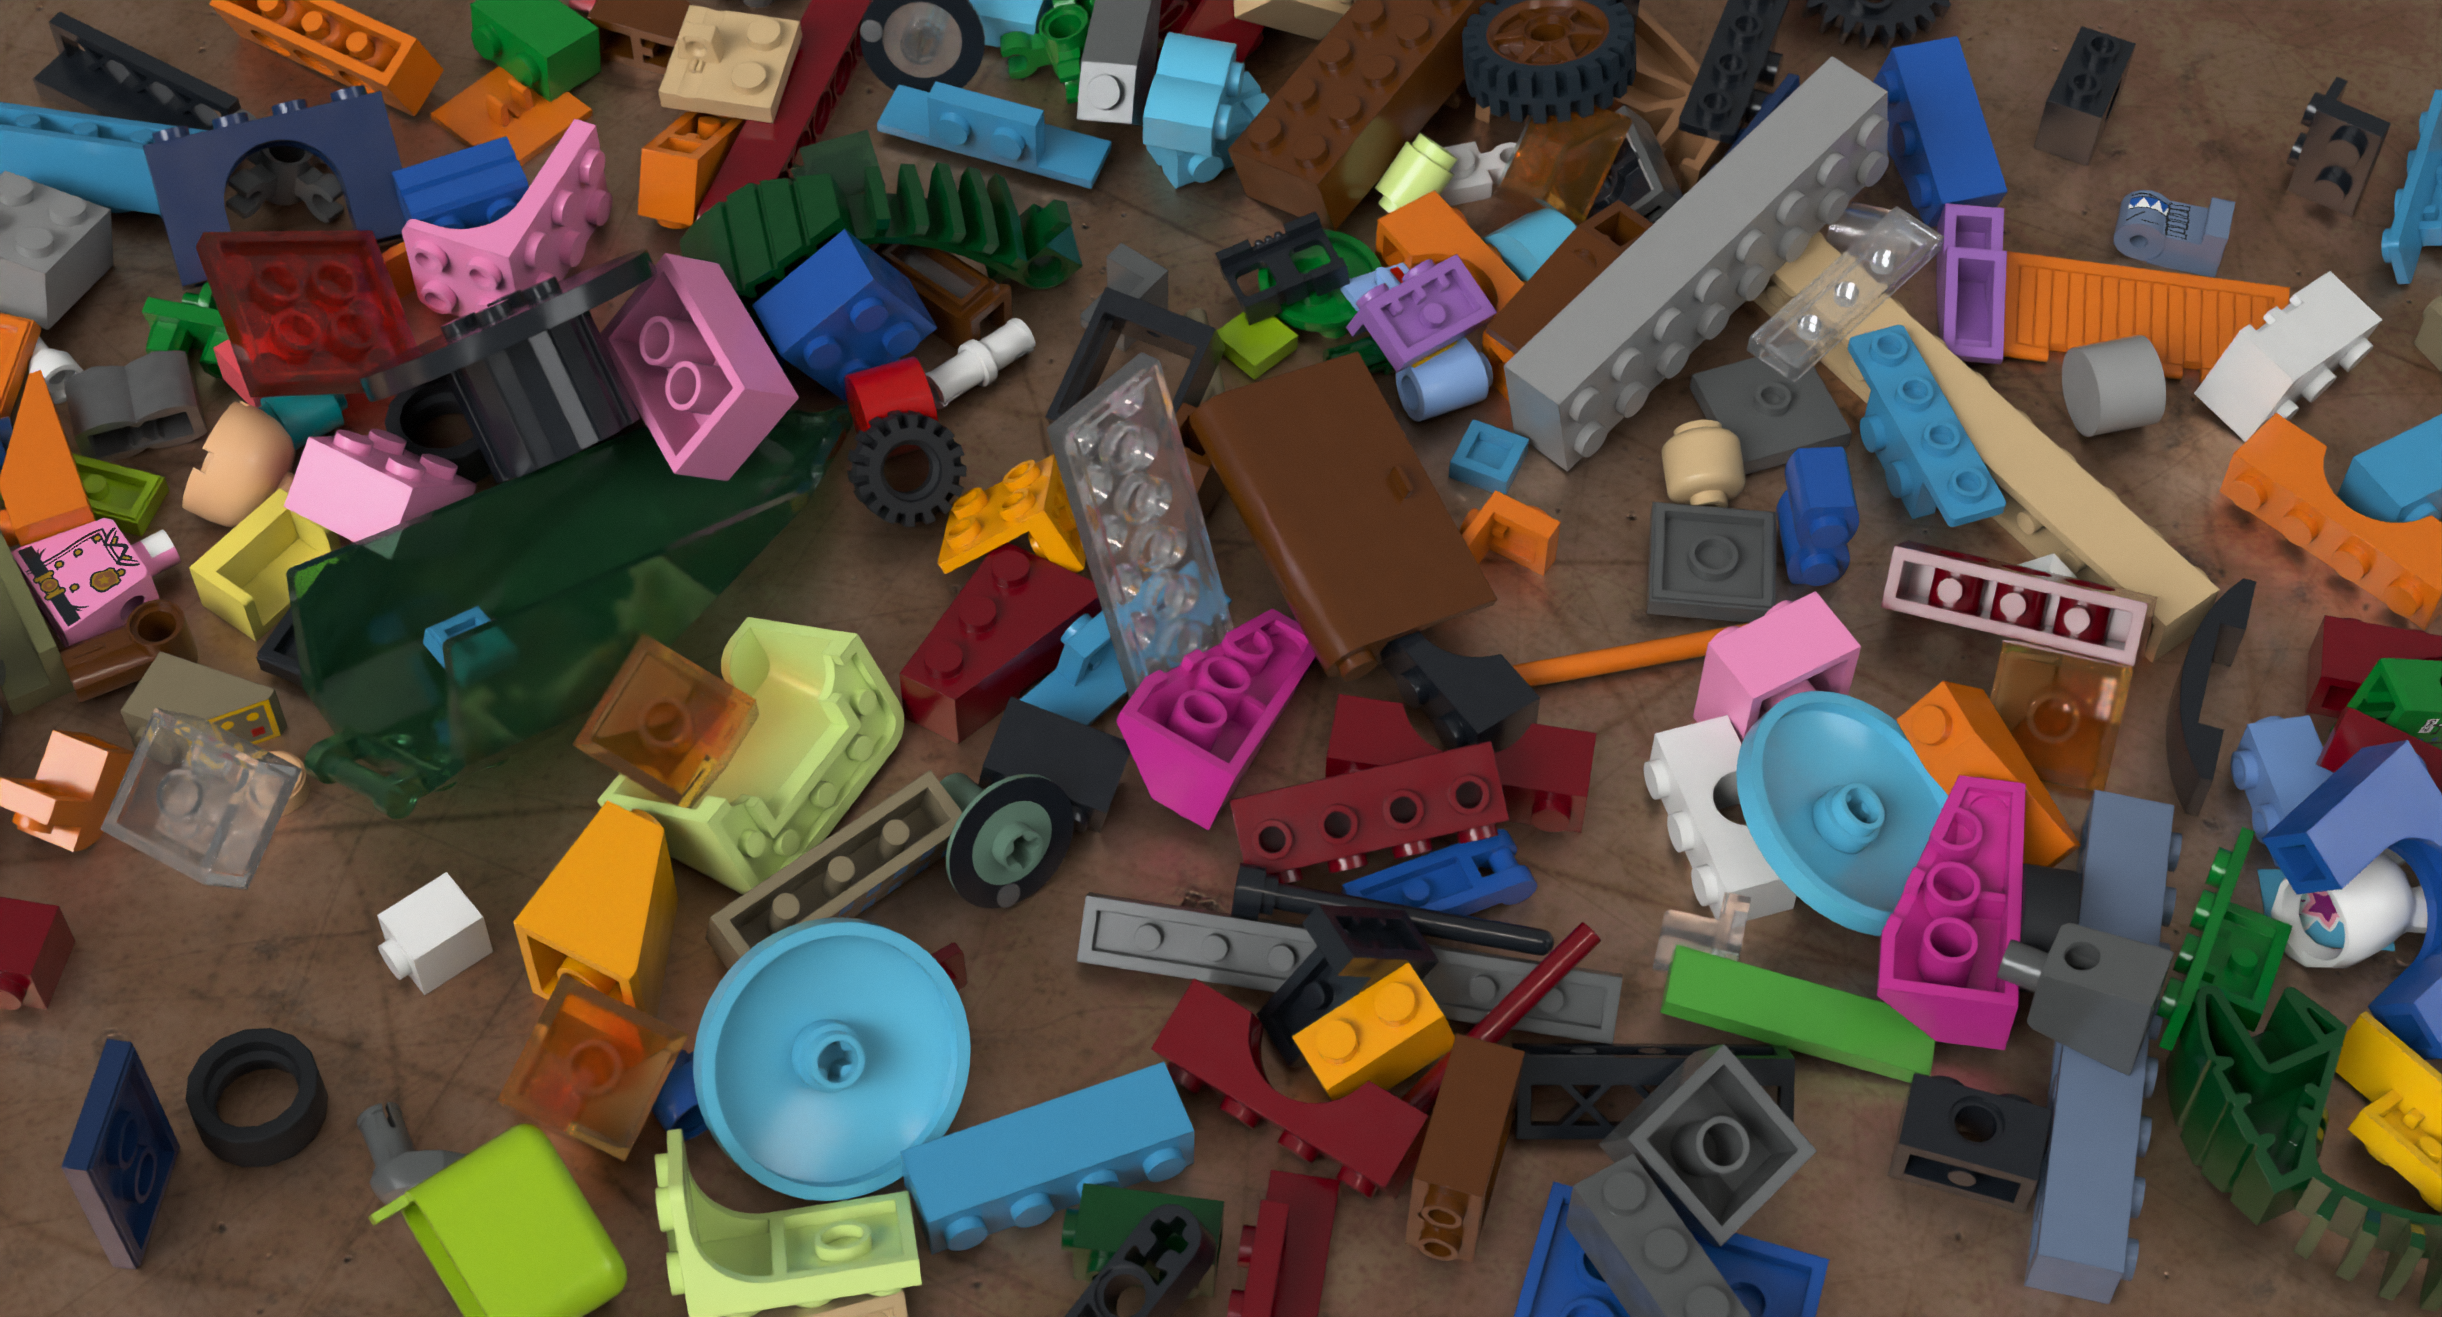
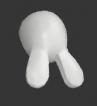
(2374, 912)

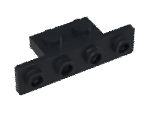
(1735, 70)

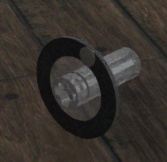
(922, 42)

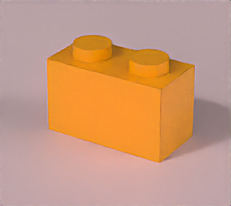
(1376, 1036)

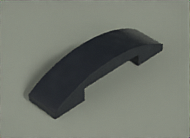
(2191, 745)

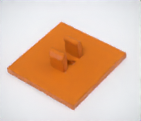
(505, 107)

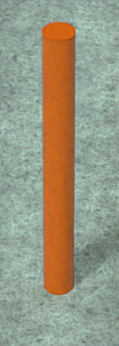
(1617, 658)

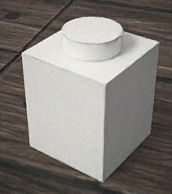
(433, 934)

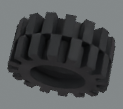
(943, 473)

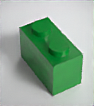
(537, 43)

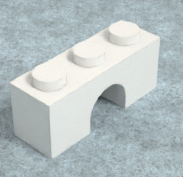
(1695, 778)

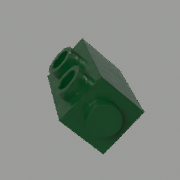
(1110, 1216)

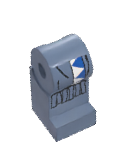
(2173, 232)

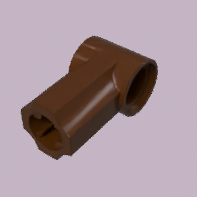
(128, 651)

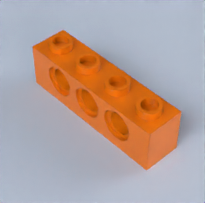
(339, 45)

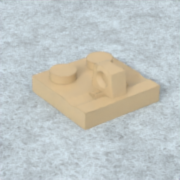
(730, 64)

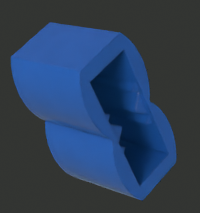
(1817, 515)

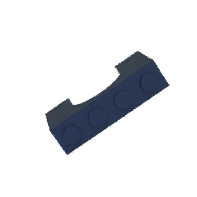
(346, 134)

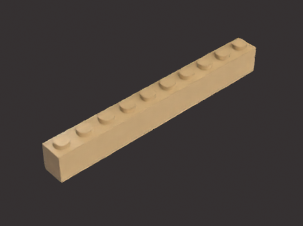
(2047, 493)

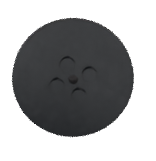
(529, 369)

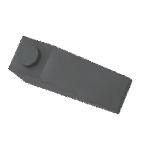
(1118, 61)

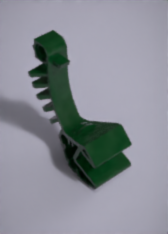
(782, 222)
(2260, 1123)

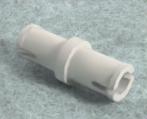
(979, 361)

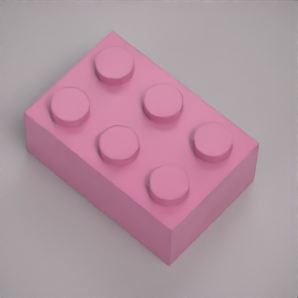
(697, 368)

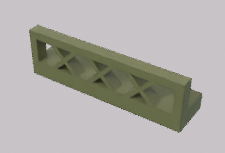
(26, 645)

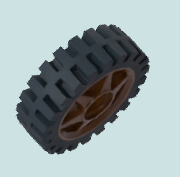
(1549, 57)

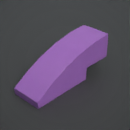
(1972, 282)

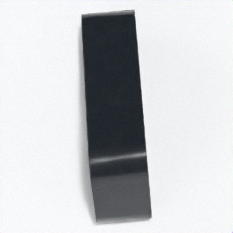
(1148, 1244)

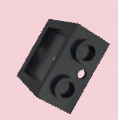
(1148, 323)

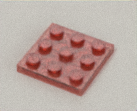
(305, 308)

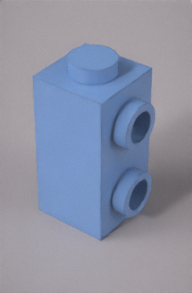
(2277, 768)

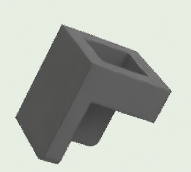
(1136, 277)

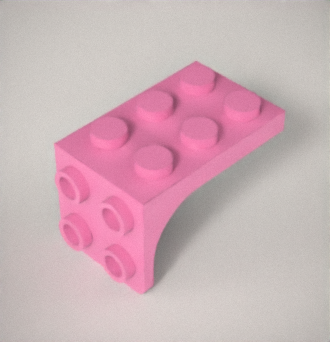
(535, 241)

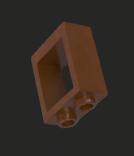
(1464, 1149)

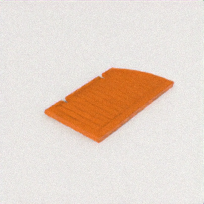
(2081, 303)

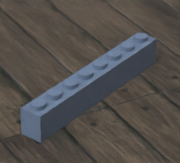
(2096, 1119)

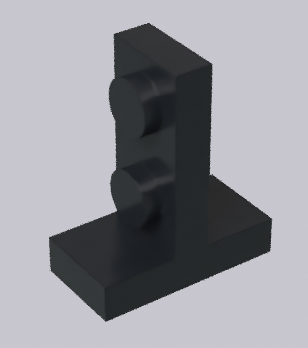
(1351, 954)

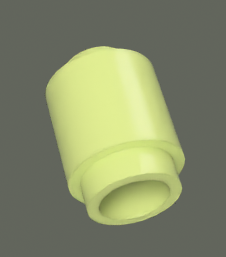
(1415, 172)

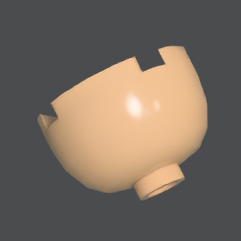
(244, 466)

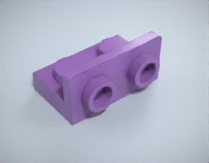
(1423, 312)

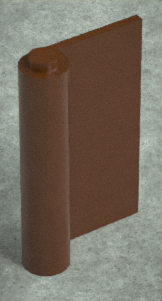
(1340, 510)

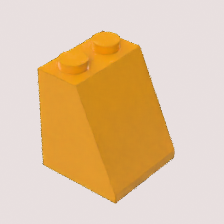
(605, 912)

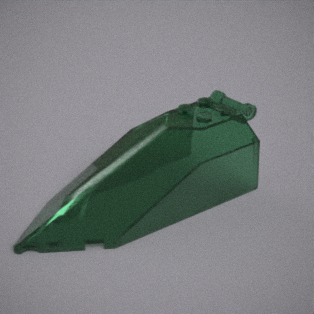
(566, 572)

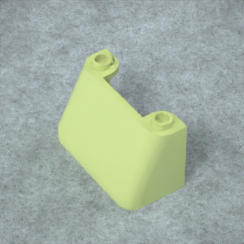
(805, 761)

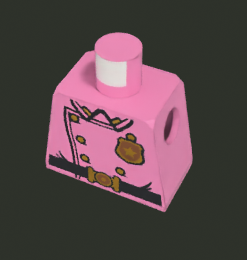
(93, 577)

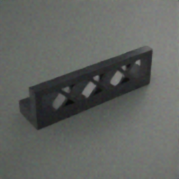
(124, 81)
(1627, 1065)

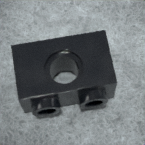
(2084, 95)
(1935, 1155)

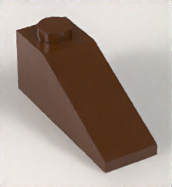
(639, 31)

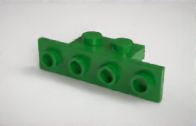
(2234, 951)

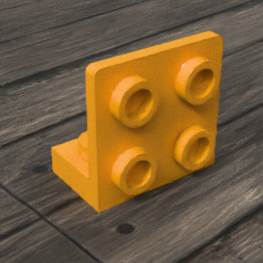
(1025, 501)

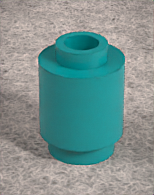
(306, 414)

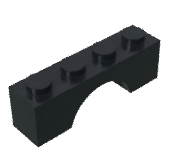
(1462, 695)

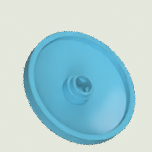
(1837, 804)
(831, 1057)

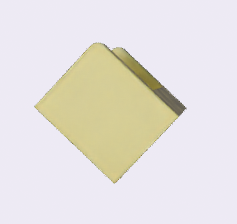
(247, 569)

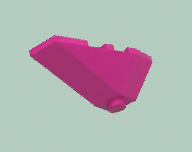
(1212, 714)
(1958, 918)

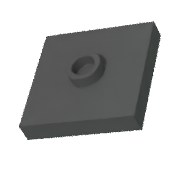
(1770, 411)
(1711, 562)

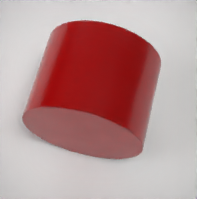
(886, 389)

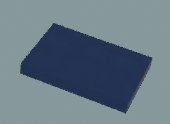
(121, 1155)

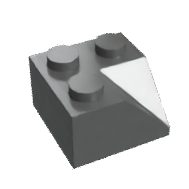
(1712, 1143)

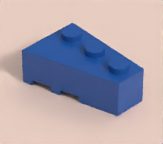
(1938, 129)

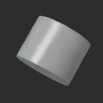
(2113, 385)

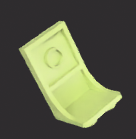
(783, 1258)

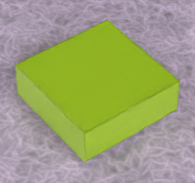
(1258, 345)

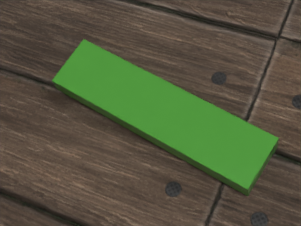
(1795, 1014)

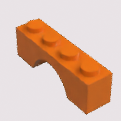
(1437, 232)
(2284, 484)

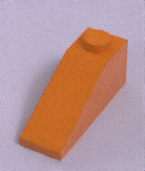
(682, 166)
(40, 473)
(1962, 734)

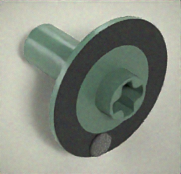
(1006, 837)

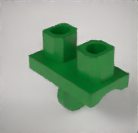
(187, 325)

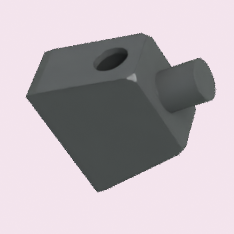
(2091, 991)

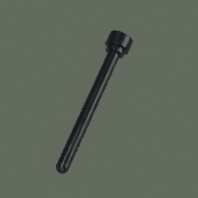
(1261, 894)

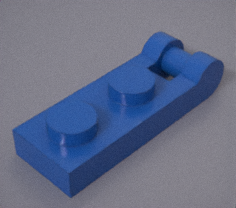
(1451, 879)

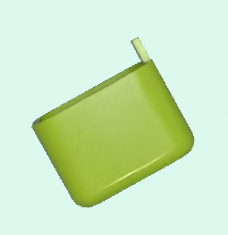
(512, 1232)

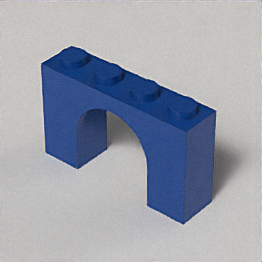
(2364, 807)

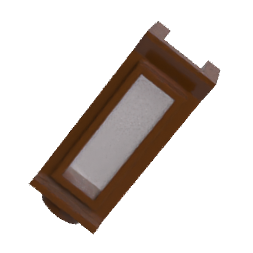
(950, 290)

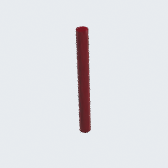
(1512, 1007)

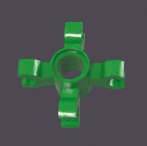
(1059, 43)

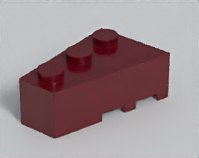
(993, 641)

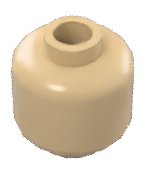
(1703, 464)

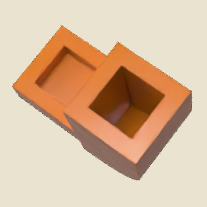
(69, 790)

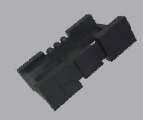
(1276, 257)

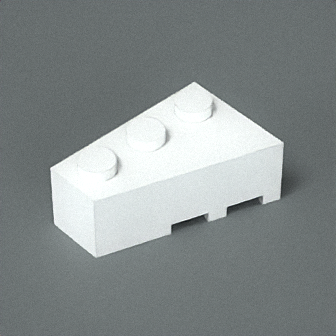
(2289, 356)

